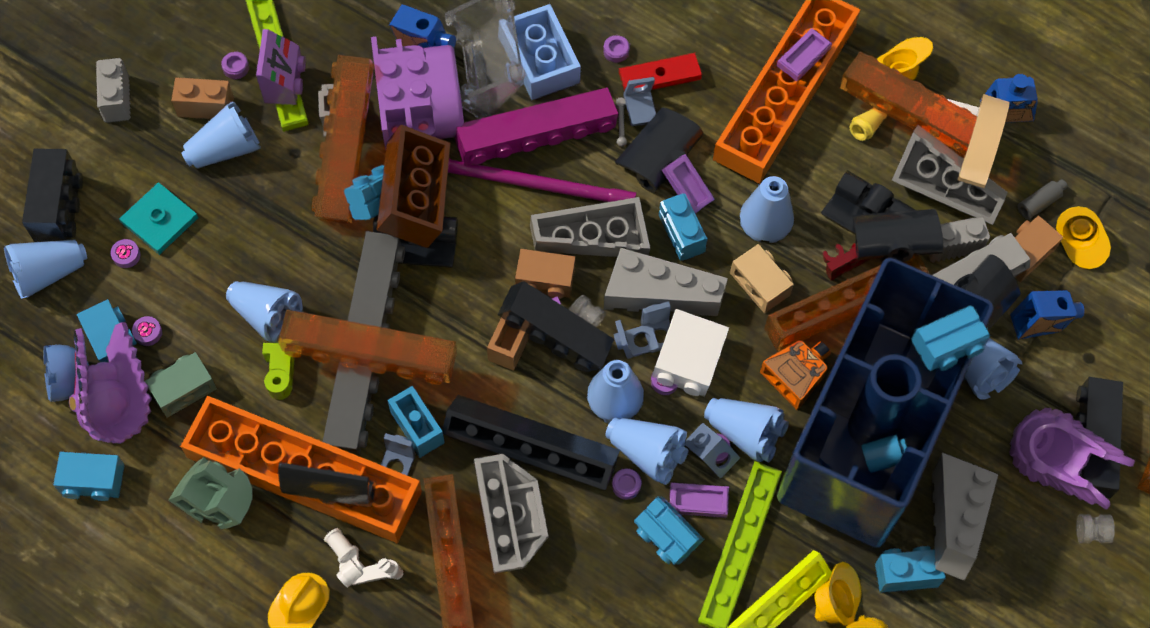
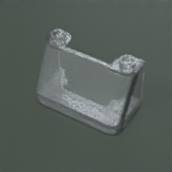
(490, 54)

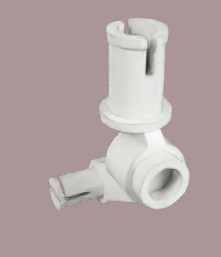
(351, 569)

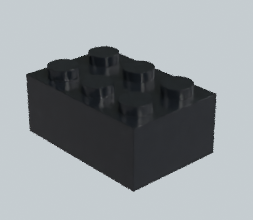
(52, 196)

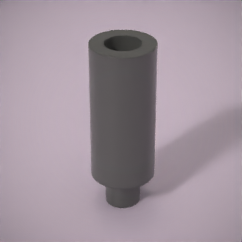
(1041, 199)

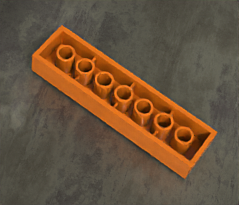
(778, 100)
(259, 445)

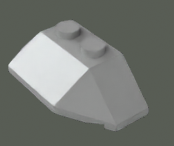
(510, 512)

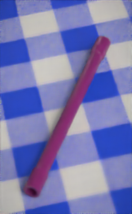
(539, 182)

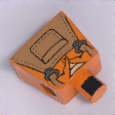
(796, 371)

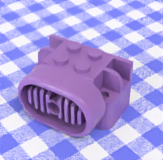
(418, 89)

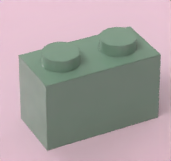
(180, 384)

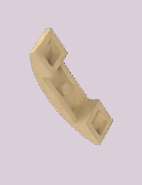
(984, 141)

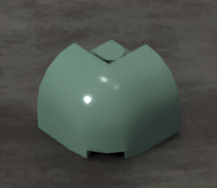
(214, 494)

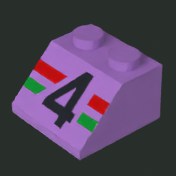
(279, 69)

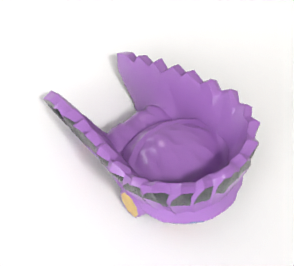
(110, 395)

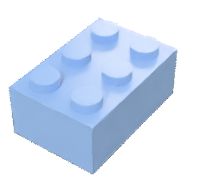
(545, 53)

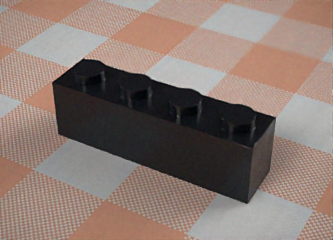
(555, 327)
(1102, 414)

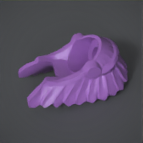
(1056, 449)

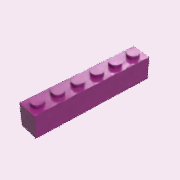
(536, 126)

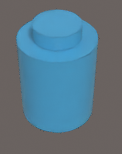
(883, 452)

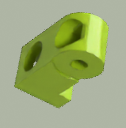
(281, 371)

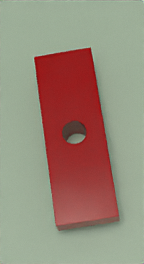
(672, 71)

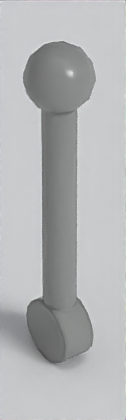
(620, 104)

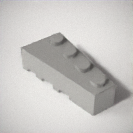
(934, 172)
(592, 229)
(1004, 247)
(647, 281)
(961, 510)

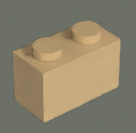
(762, 278)

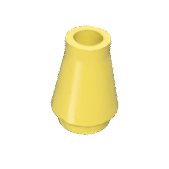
(866, 124)

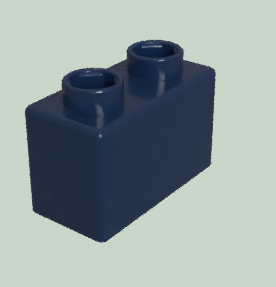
(876, 393)

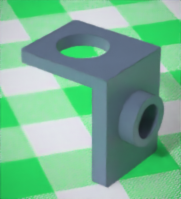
(639, 101)
(658, 316)
(625, 340)
(708, 446)
(399, 449)

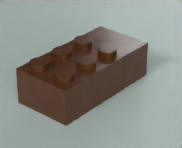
(414, 186)

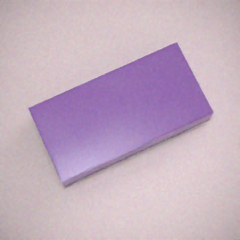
(804, 54)
(687, 181)
(699, 499)

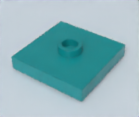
(158, 218)

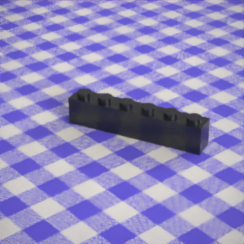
(530, 442)

